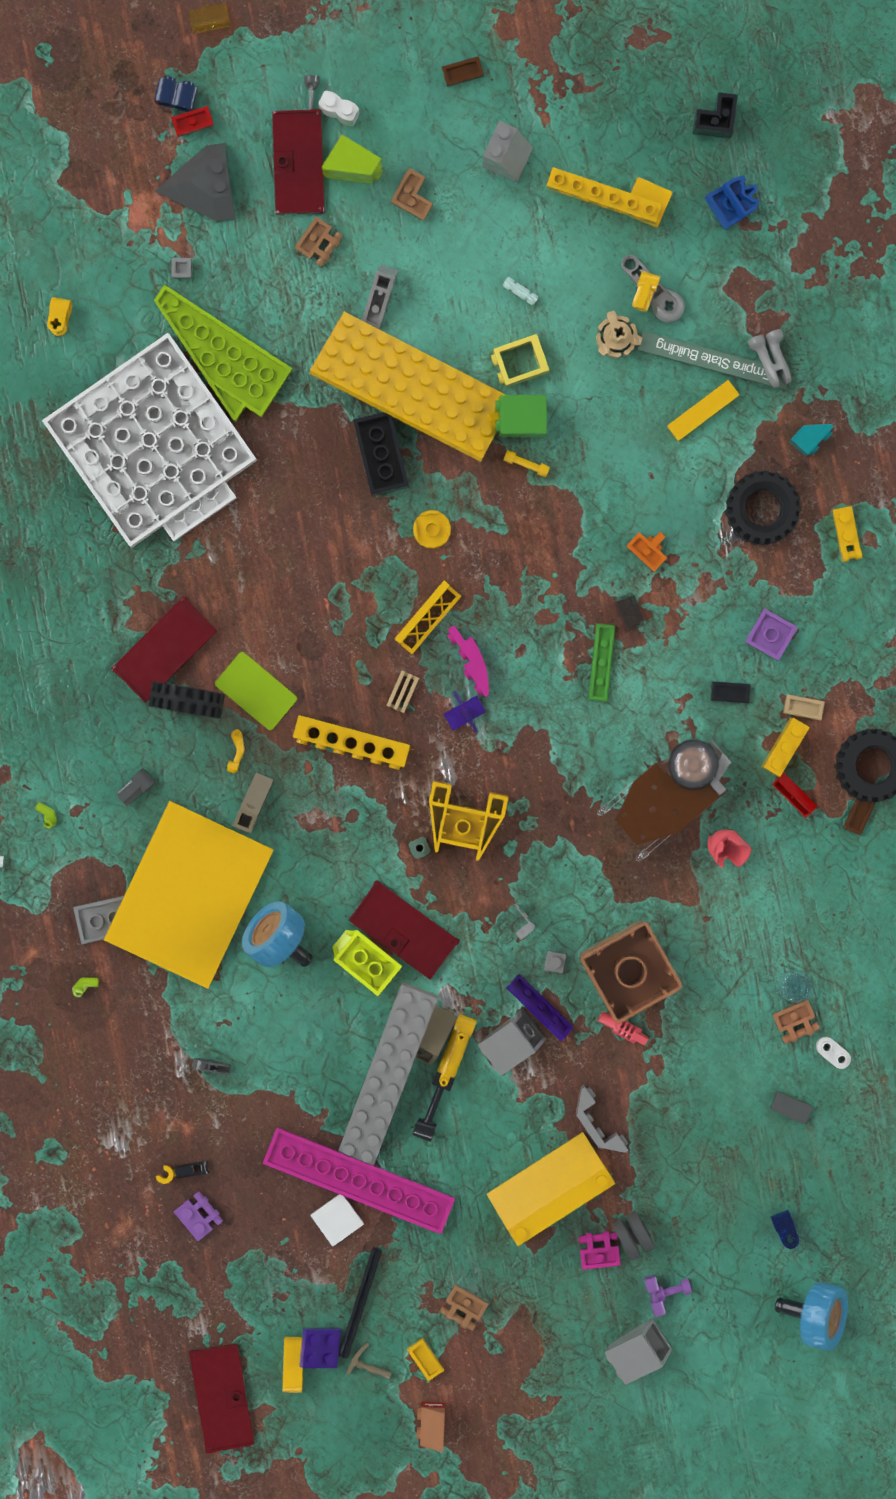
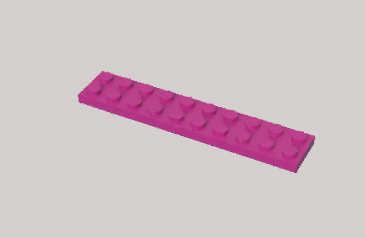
(359, 1180)

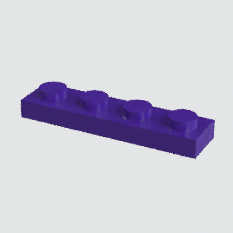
(539, 1007)

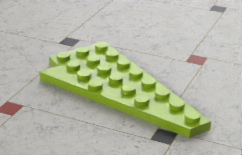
(232, 364)

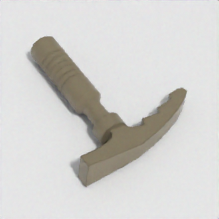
(370, 1368)

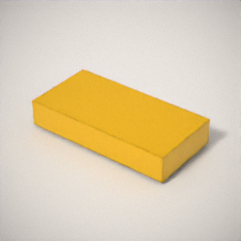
(425, 1359)

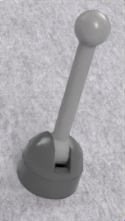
(311, 82)

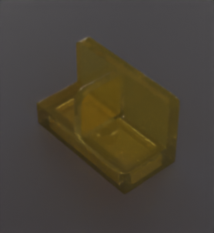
(209, 18)

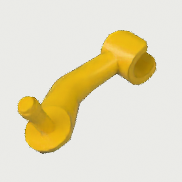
(237, 738)

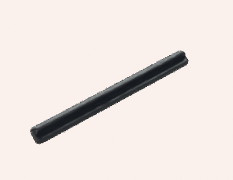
(360, 1302)

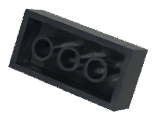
(381, 453)

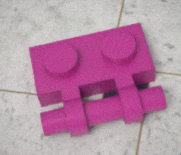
(599, 1256)

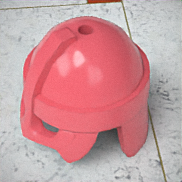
(728, 845)

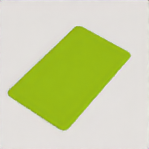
(256, 691)

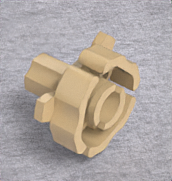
(614, 325)

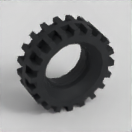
(781, 490)
(186, 700)
(847, 771)

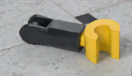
(182, 1171)

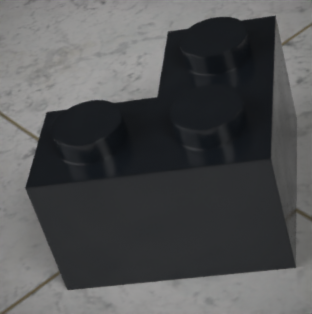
(718, 122)

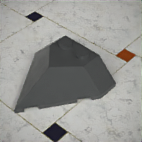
(203, 184)

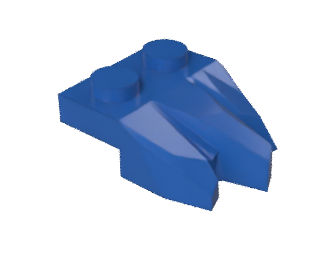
(732, 201)

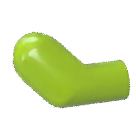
(82, 984)

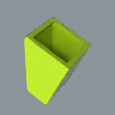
(352, 163)

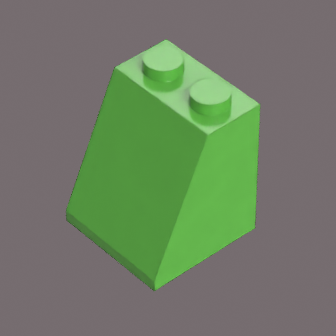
(521, 416)

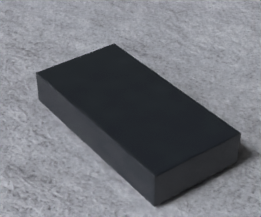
(730, 692)

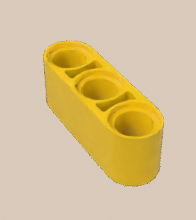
(291, 1371)

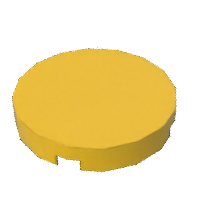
(431, 529)

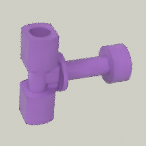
(658, 1293)

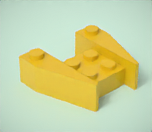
(462, 824)

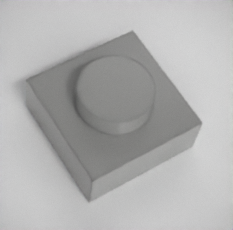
(181, 268)
(555, 961)

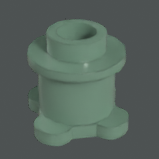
(422, 841)

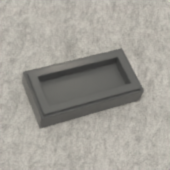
(791, 1107)

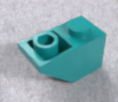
(809, 436)

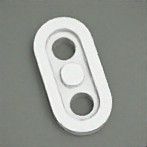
(833, 1052)

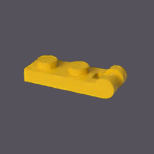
(846, 533)

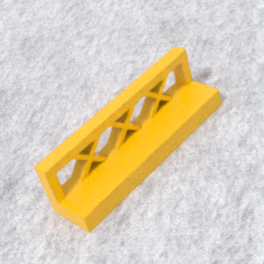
(419, 616)

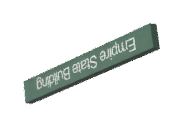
(706, 358)

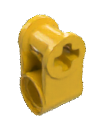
(59, 311)

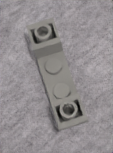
(613, 1142)

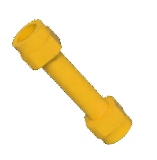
(511, 457)

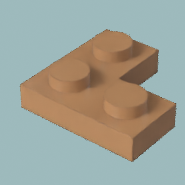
(407, 198)

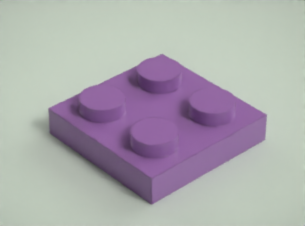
(771, 634)

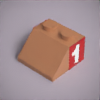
(432, 1425)

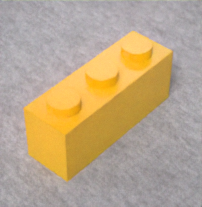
(785, 747)

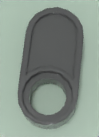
(211, 1066)

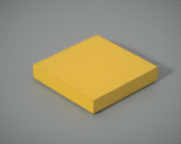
(652, 192)

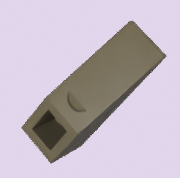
(253, 803)

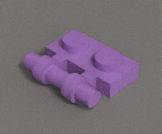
(193, 1218)

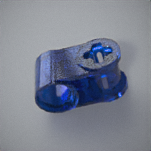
(785, 1226)

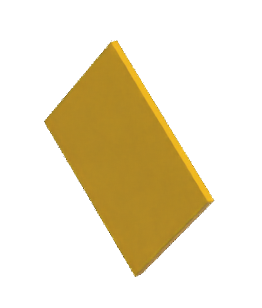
(188, 894)

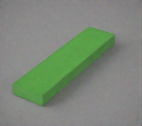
(601, 662)

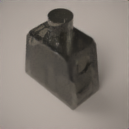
(629, 612)

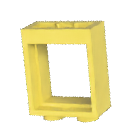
(538, 353)

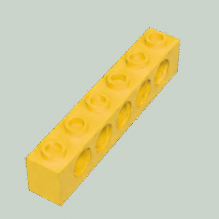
(604, 196)
(304, 725)

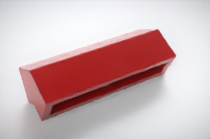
(794, 795)

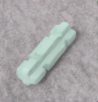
(520, 291)

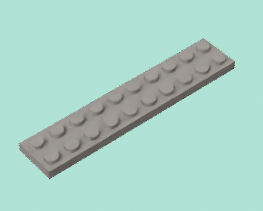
(388, 1073)

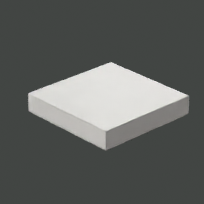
(337, 1219)

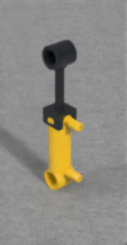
(446, 1072)

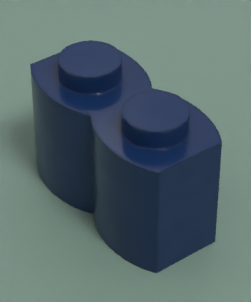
(176, 94)

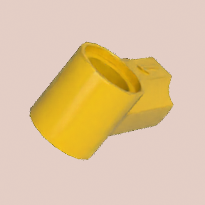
(646, 287)

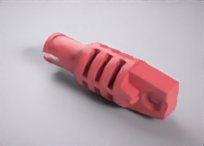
(624, 1029)

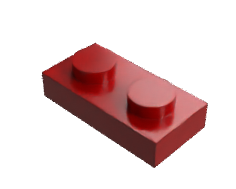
(192, 121)

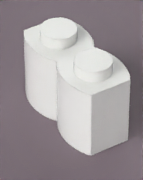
(343, 110)

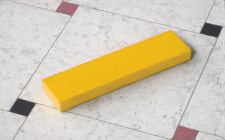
(703, 410)

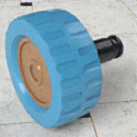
(275, 936)
(821, 1315)

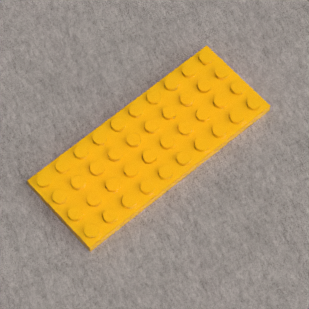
(409, 385)

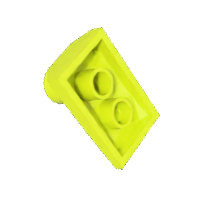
(365, 961)

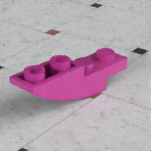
(475, 668)

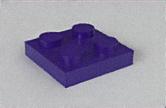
(320, 1348)

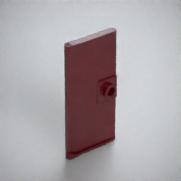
(298, 161)
(164, 648)
(403, 930)
(221, 1398)

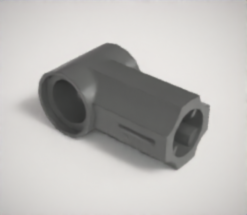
(139, 784)

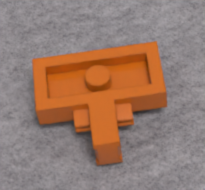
(648, 550)

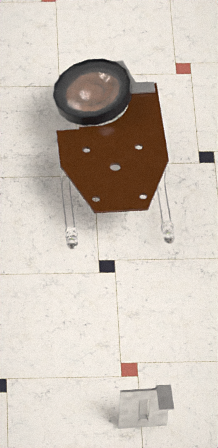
(690, 792)

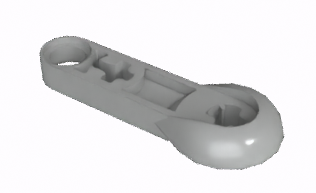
(661, 295)

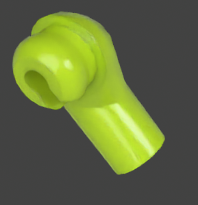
(49, 815)

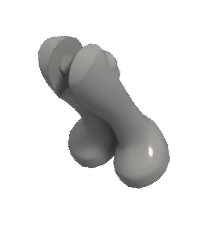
(772, 339)

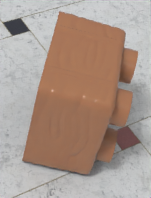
(630, 971)

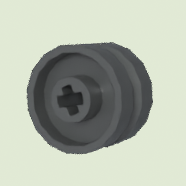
(633, 1235)

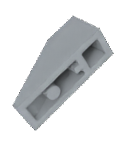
(380, 295)

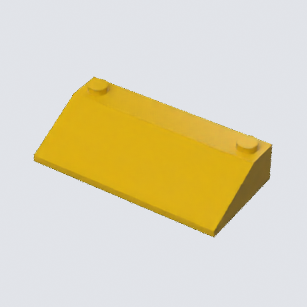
(550, 1188)

